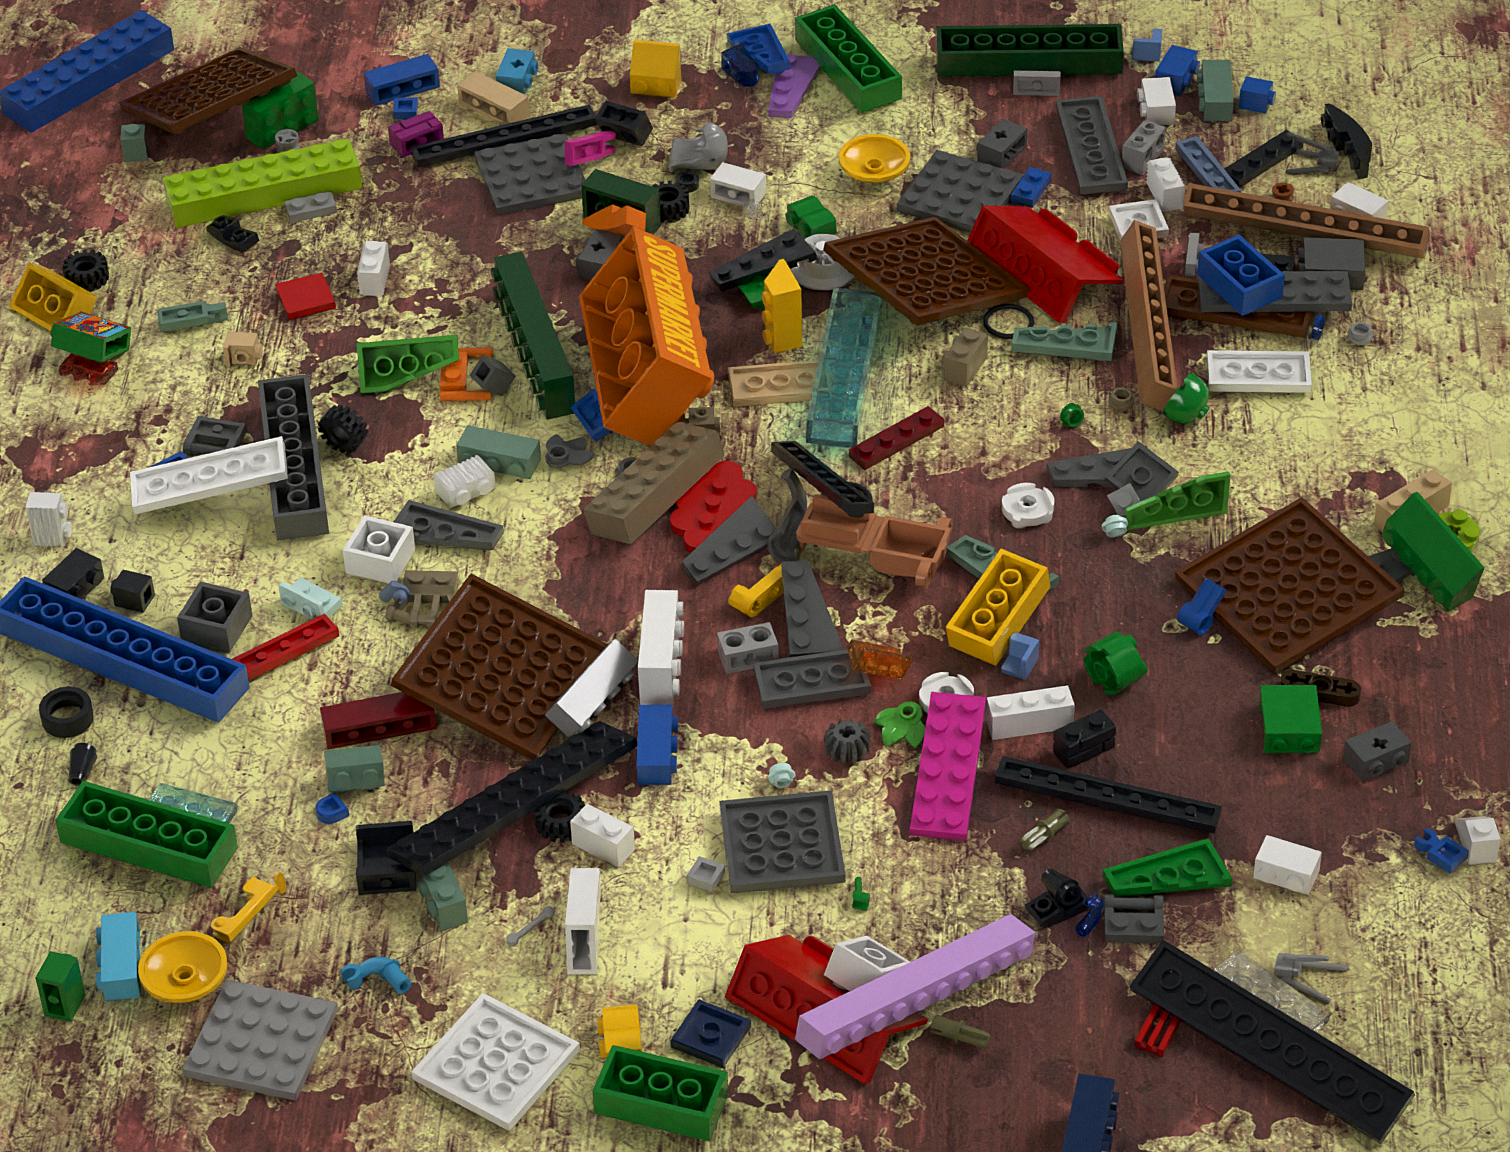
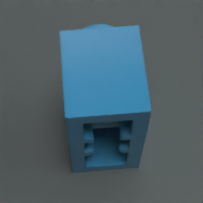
(517, 69)

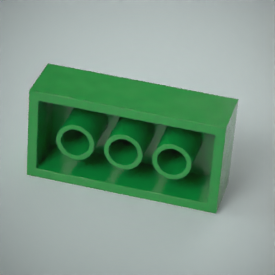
(660, 1092)

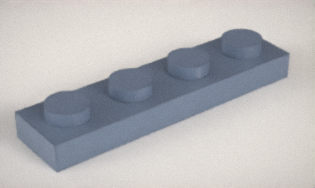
(1204, 164)

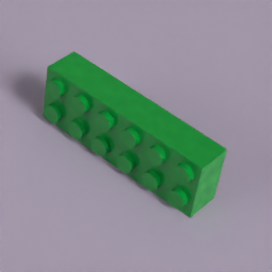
(848, 58)
(147, 834)

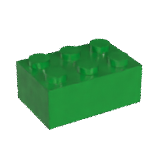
(282, 108)

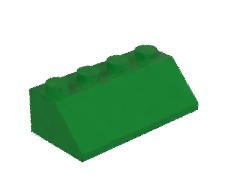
(1433, 552)

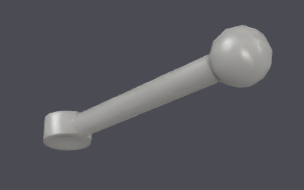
(512, 939)

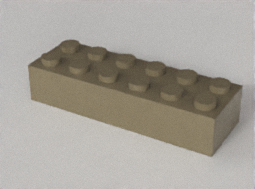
(653, 482)

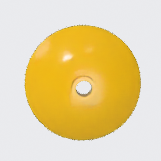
(874, 158)
(182, 967)

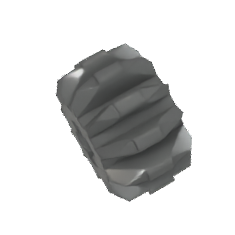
(847, 741)

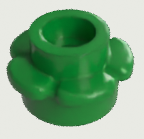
(1072, 415)

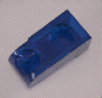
(739, 66)

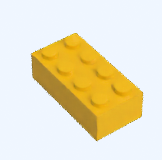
(998, 606)

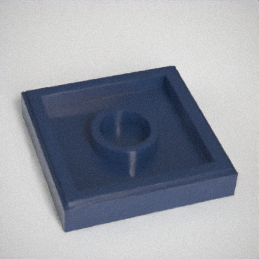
(710, 1033)

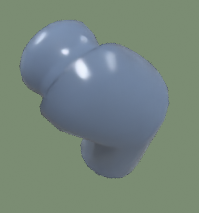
(395, 590)

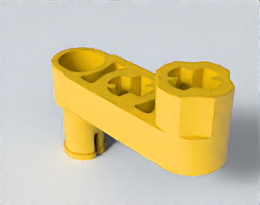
(758, 597)

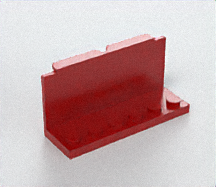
(1042, 255)
(786, 979)

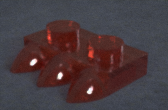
(89, 369)

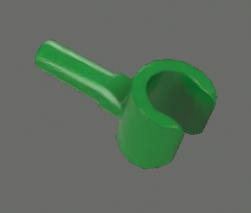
(860, 899)

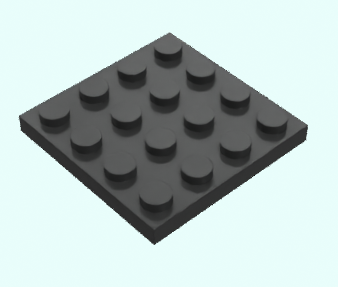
(529, 174)
(956, 189)
(782, 841)

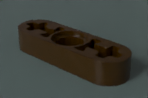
(1340, 684)

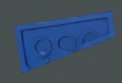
(763, 47)

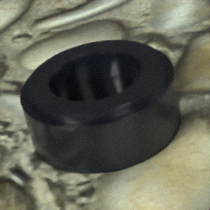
(689, 180)

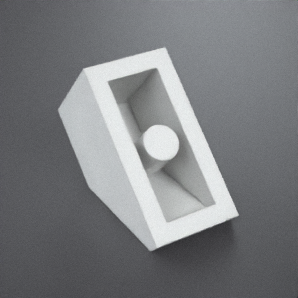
(1480, 838)

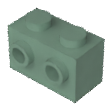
(354, 768)
(444, 897)

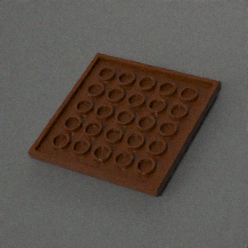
(208, 90)
(925, 270)
(1291, 584)
(497, 665)

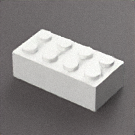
(660, 647)

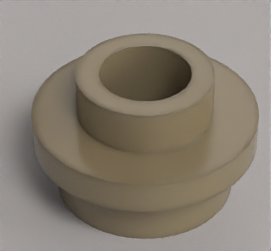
(1121, 399)

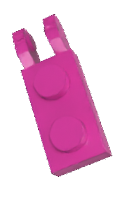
(589, 148)

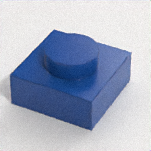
(405, 108)

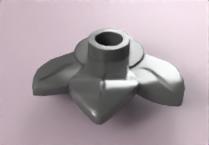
(566, 453)

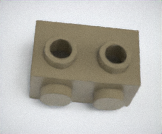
(965, 356)

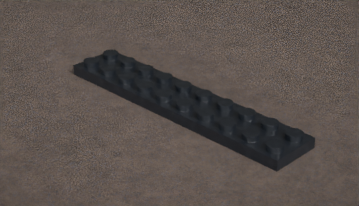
(511, 798)
(1272, 1041)

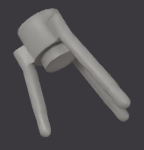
(1291, 965)

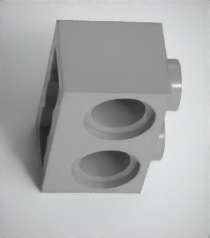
(1143, 146)
(746, 645)

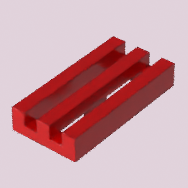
(1149, 1046)

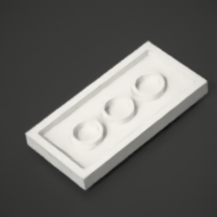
(1259, 371)

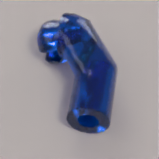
(1093, 917)

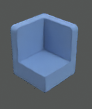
(1148, 48)
(1022, 656)

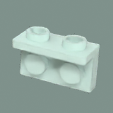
(309, 599)

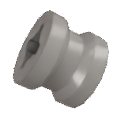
(286, 140)

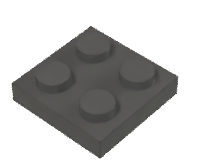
(1143, 470)

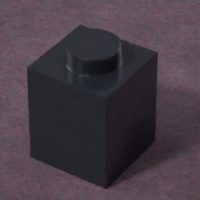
(132, 590)

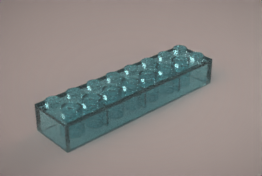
(844, 368)

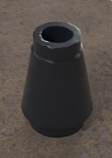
(81, 762)
(1063, 888)

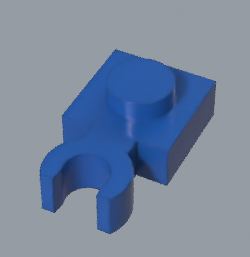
(1443, 852)

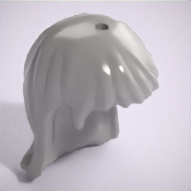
(700, 152)

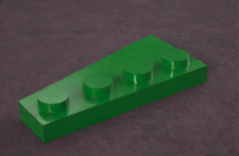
(1172, 870)

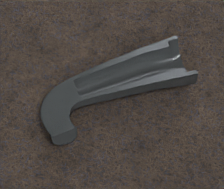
(783, 541)

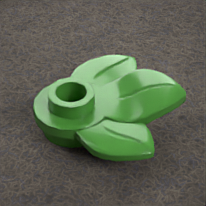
(900, 726)

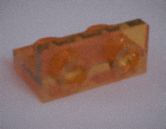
(878, 659)

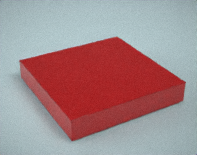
(305, 296)

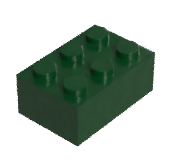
(605, 189)

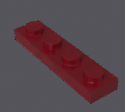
(896, 438)

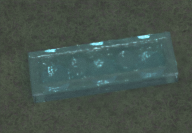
(195, 802)

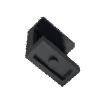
(375, 869)

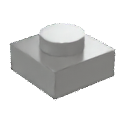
(1123, 498)
(705, 874)

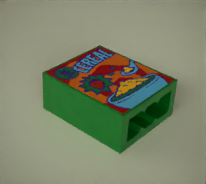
(90, 336)

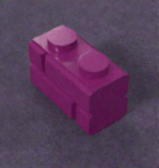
(414, 131)

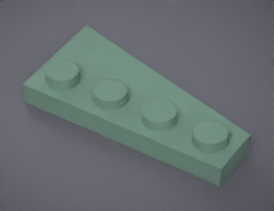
(1084, 343)
(977, 556)

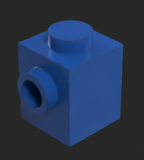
(1256, 95)

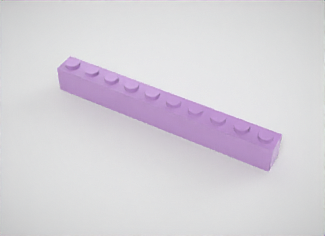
(914, 986)

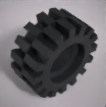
(673, 201)
(86, 269)
(343, 429)
(558, 827)

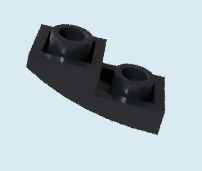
(230, 233)
(1048, 912)

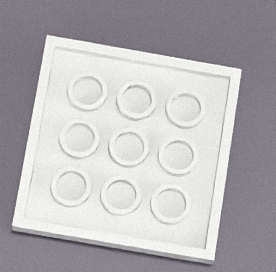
(495, 1061)

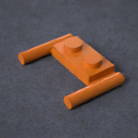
(454, 377)

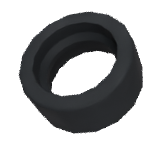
(61, 698)

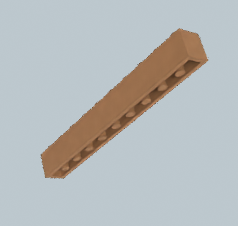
(1305, 220)
(1148, 315)

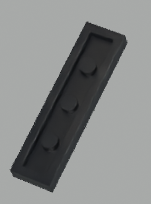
(1263, 158)

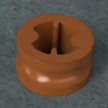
(1283, 191)

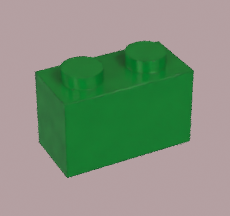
(60, 986)

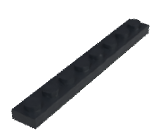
(511, 133)
(823, 478)
(1108, 794)

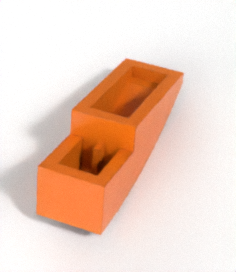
(616, 220)

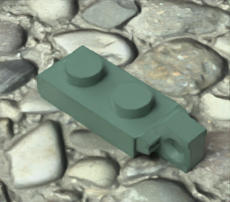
(191, 315)

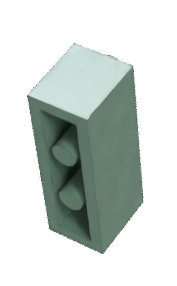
(1215, 90)
(500, 451)

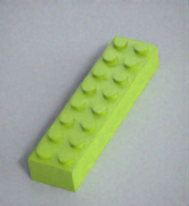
(261, 182)

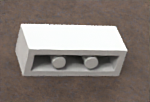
(1029, 712)

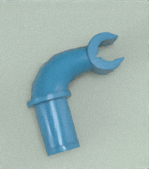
(384, 966)

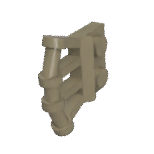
(424, 587)

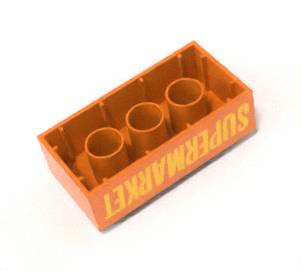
(645, 337)

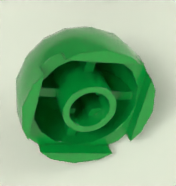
(1188, 401)

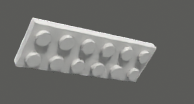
(208, 475)

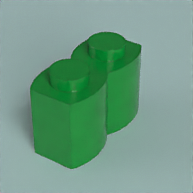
(810, 217)

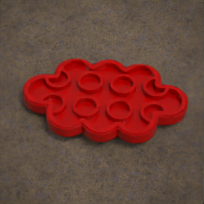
(710, 503)

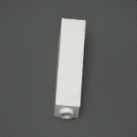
(583, 921)

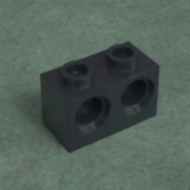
(628, 123)

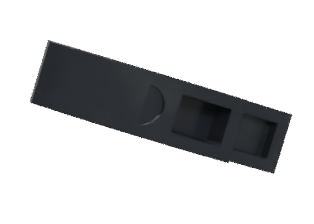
(1349, 137)

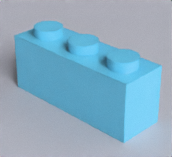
(118, 956)

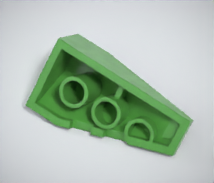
(396, 362)
(1189, 500)

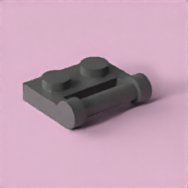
(214, 432)
(1134, 926)

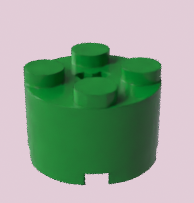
(1114, 662)

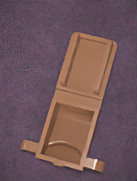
(894, 543)

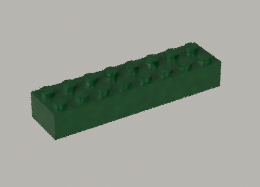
(1011, 48)
(533, 335)

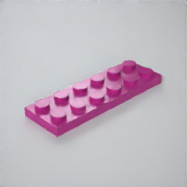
(948, 766)

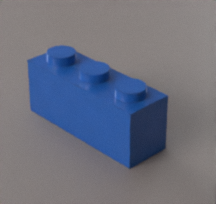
(401, 79)
(656, 745)

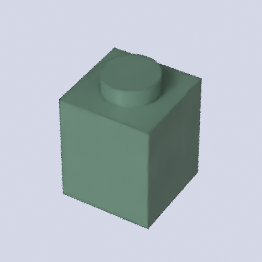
(134, 142)

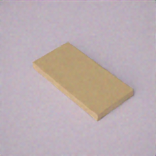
(772, 383)

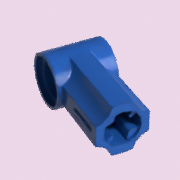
(1198, 613)

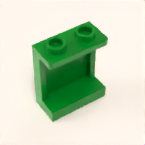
(1290, 718)

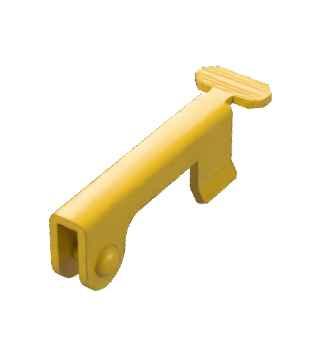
(259, 895)

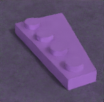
(792, 85)

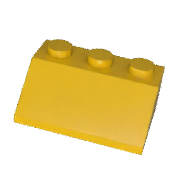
(49, 297)
(782, 309)

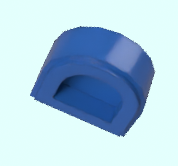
(331, 809)

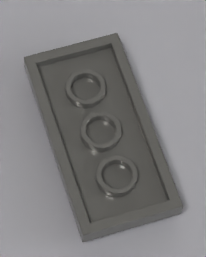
(809, 679)

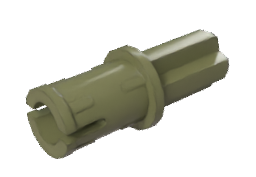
(1044, 830)
(959, 1031)

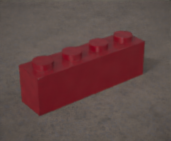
(375, 719)

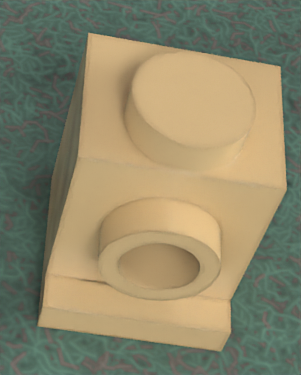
(242, 348)

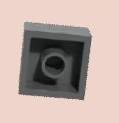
(215, 616)

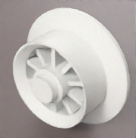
(824, 272)

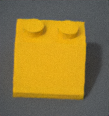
(655, 68)

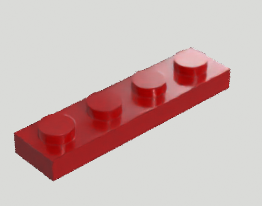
(288, 646)

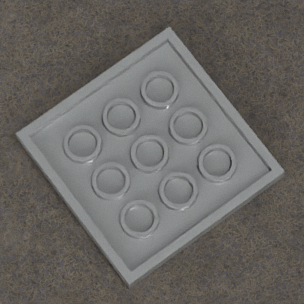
(260, 1040)

